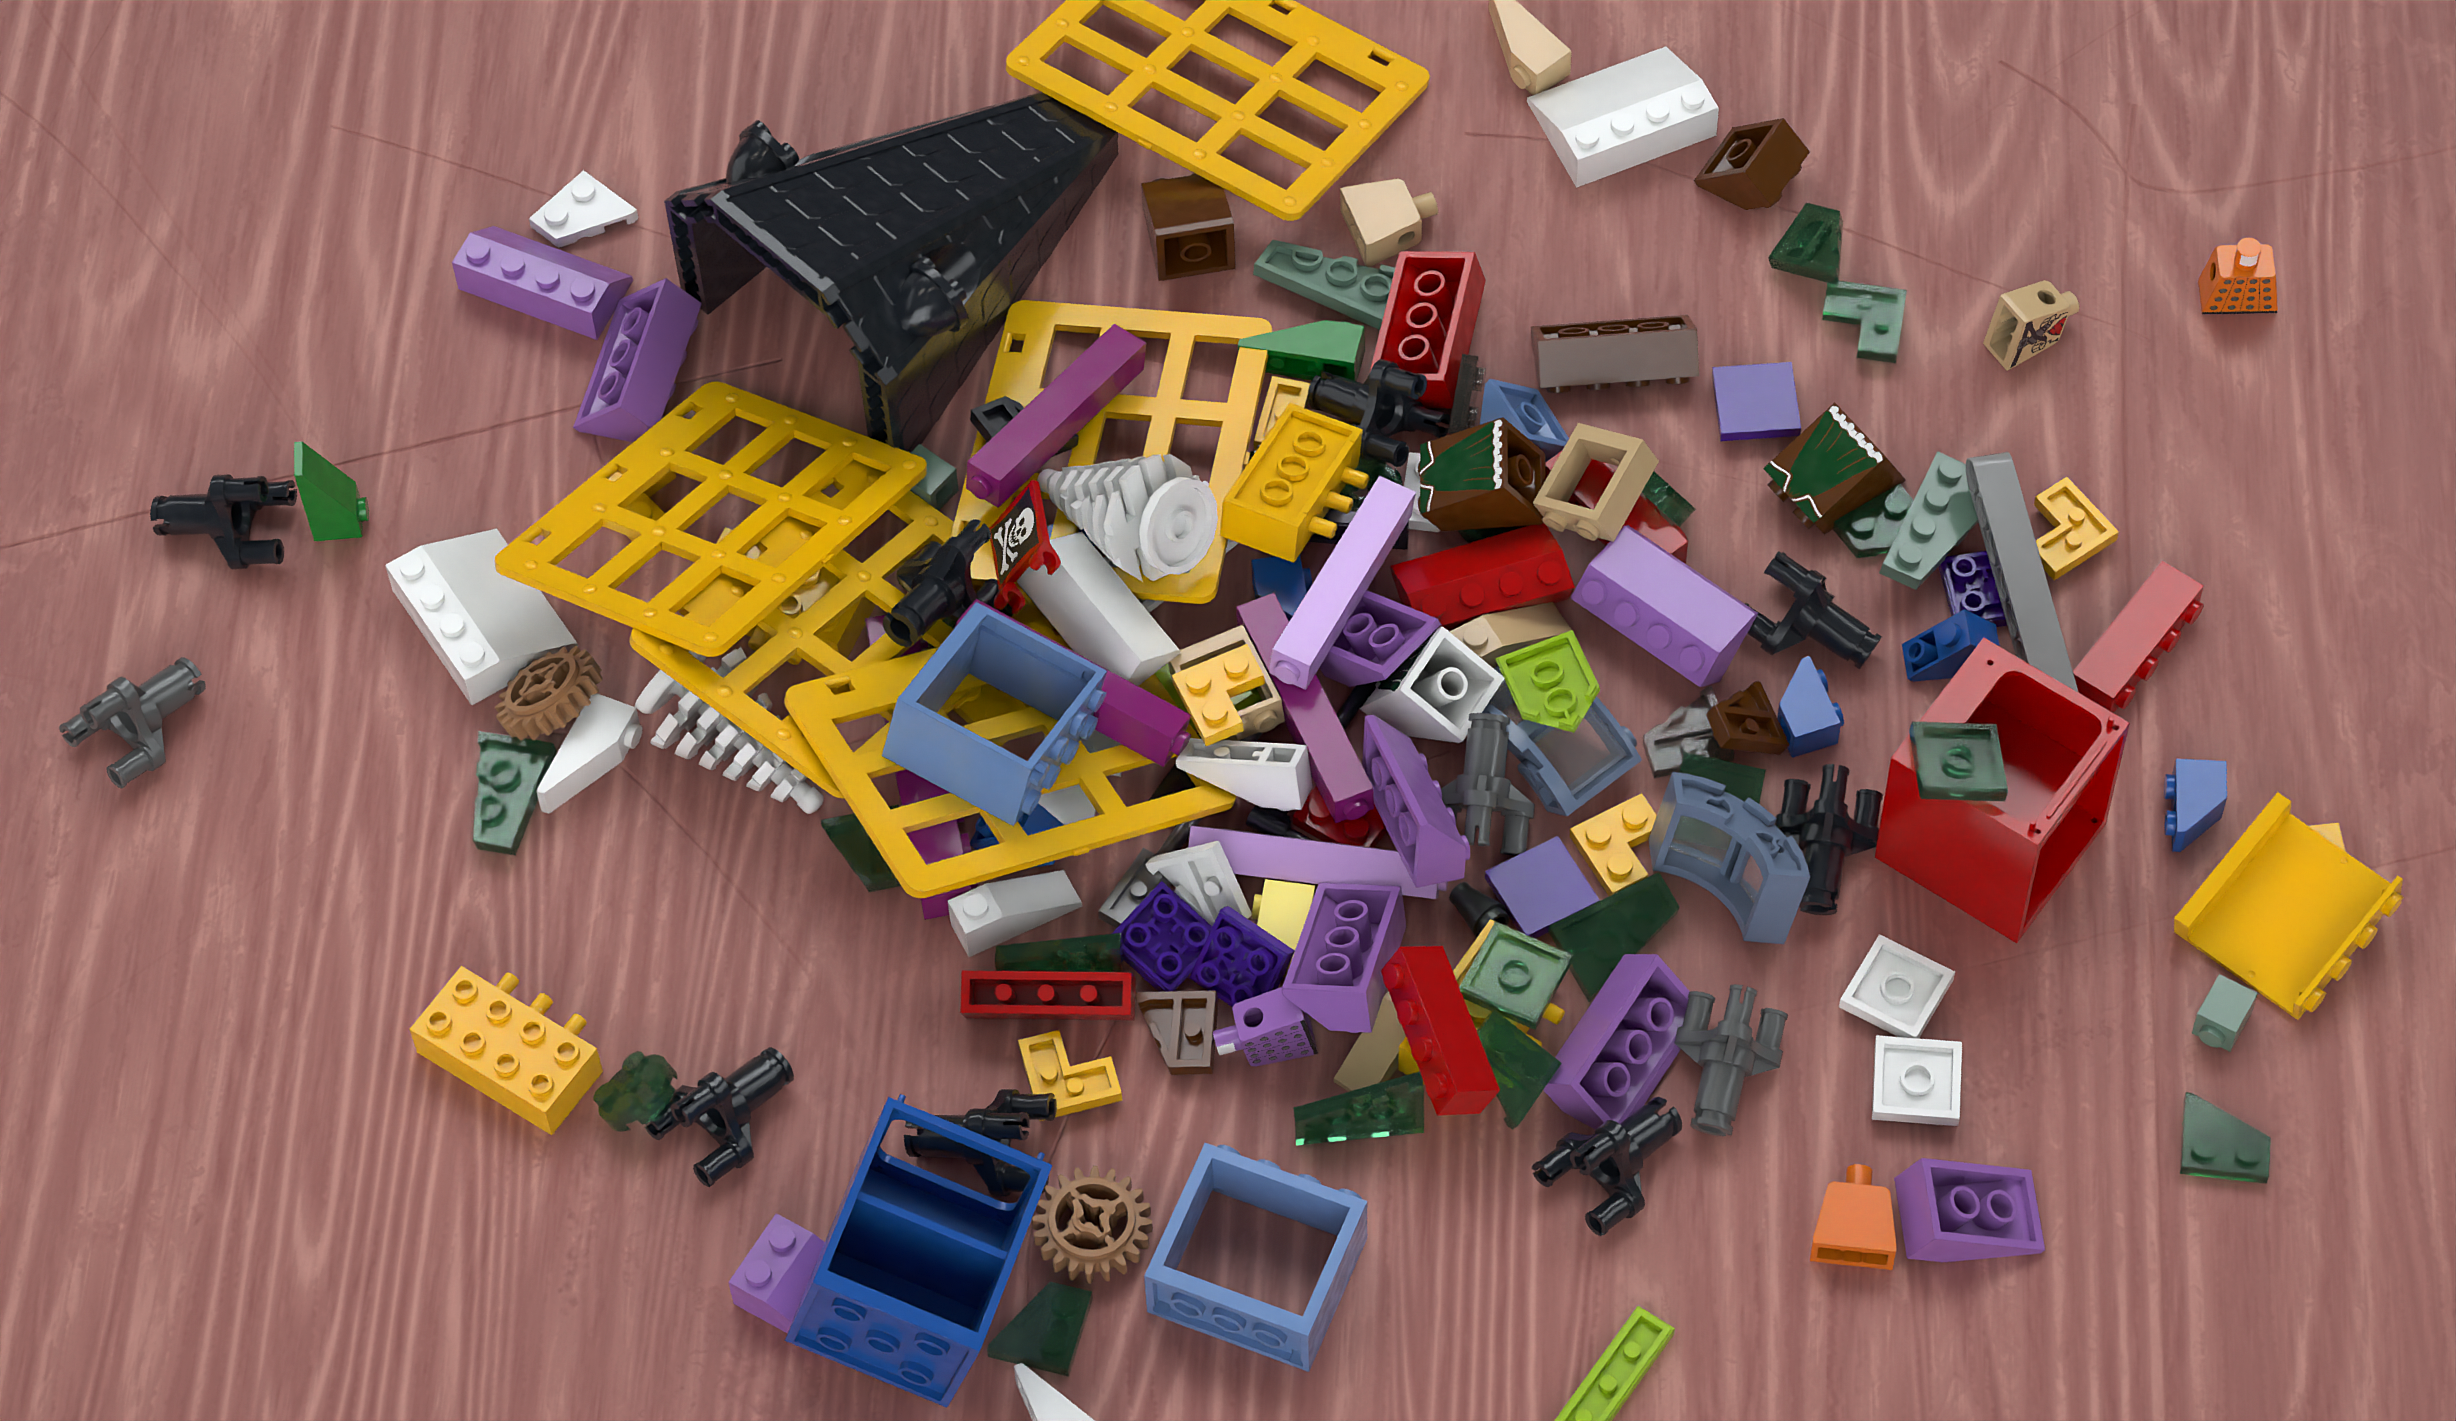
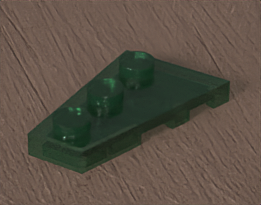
(507, 789)
(1612, 928)
(1077, 954)
(1364, 1113)

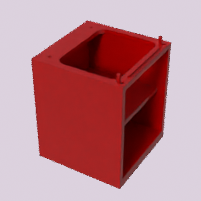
(2060, 777)

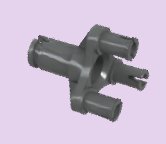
(136, 717)
(1485, 789)
(1727, 1053)

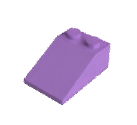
(1376, 640)
(1967, 1211)
(776, 1272)

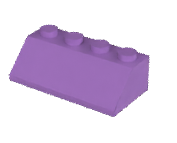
(539, 280)
(639, 362)
(1665, 607)
(1412, 806)
(1342, 952)
(1621, 1043)

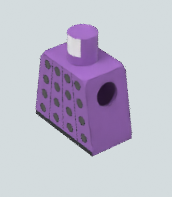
(1268, 1030)

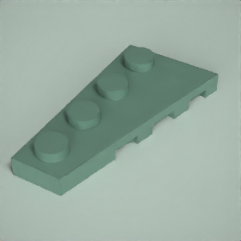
(1335, 283)
(1933, 525)

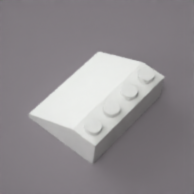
(1625, 115)
(473, 615)

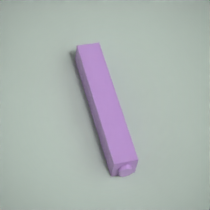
(1341, 583)
(1311, 860)

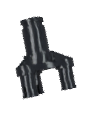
(1379, 408)
(227, 516)
(938, 585)
(1812, 616)
(1828, 833)
(725, 1110)
(999, 1122)
(1612, 1159)

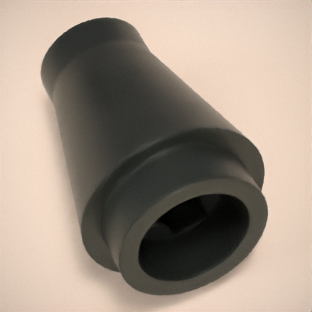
(1477, 907)

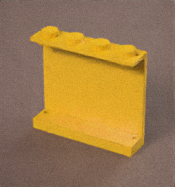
(2286, 909)

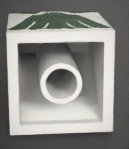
(1435, 690)

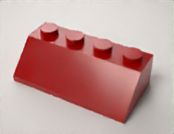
(1431, 318)
(1486, 577)

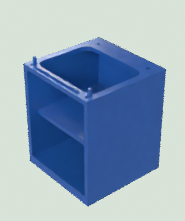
(914, 1264)

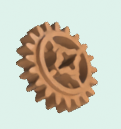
(548, 693)
(1102, 1204)

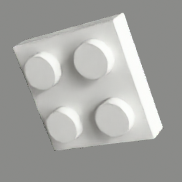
(1896, 989)
(1917, 1080)

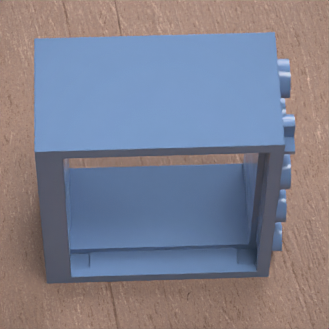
(1018, 665)
(1231, 1314)

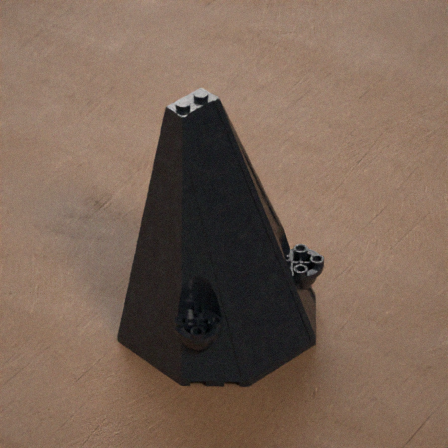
(899, 238)

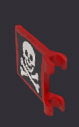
(1021, 542)

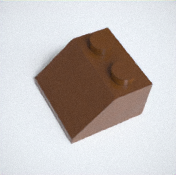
(1754, 164)

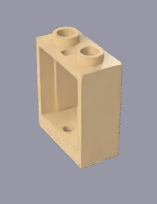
(1634, 469)
(1256, 718)

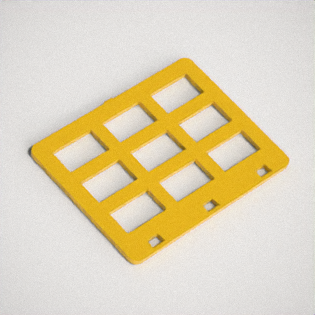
(1302, 28)
(1021, 379)
(670, 447)
(799, 635)
(877, 689)

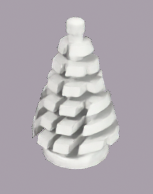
(1138, 511)
(731, 737)

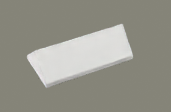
(1098, 612)

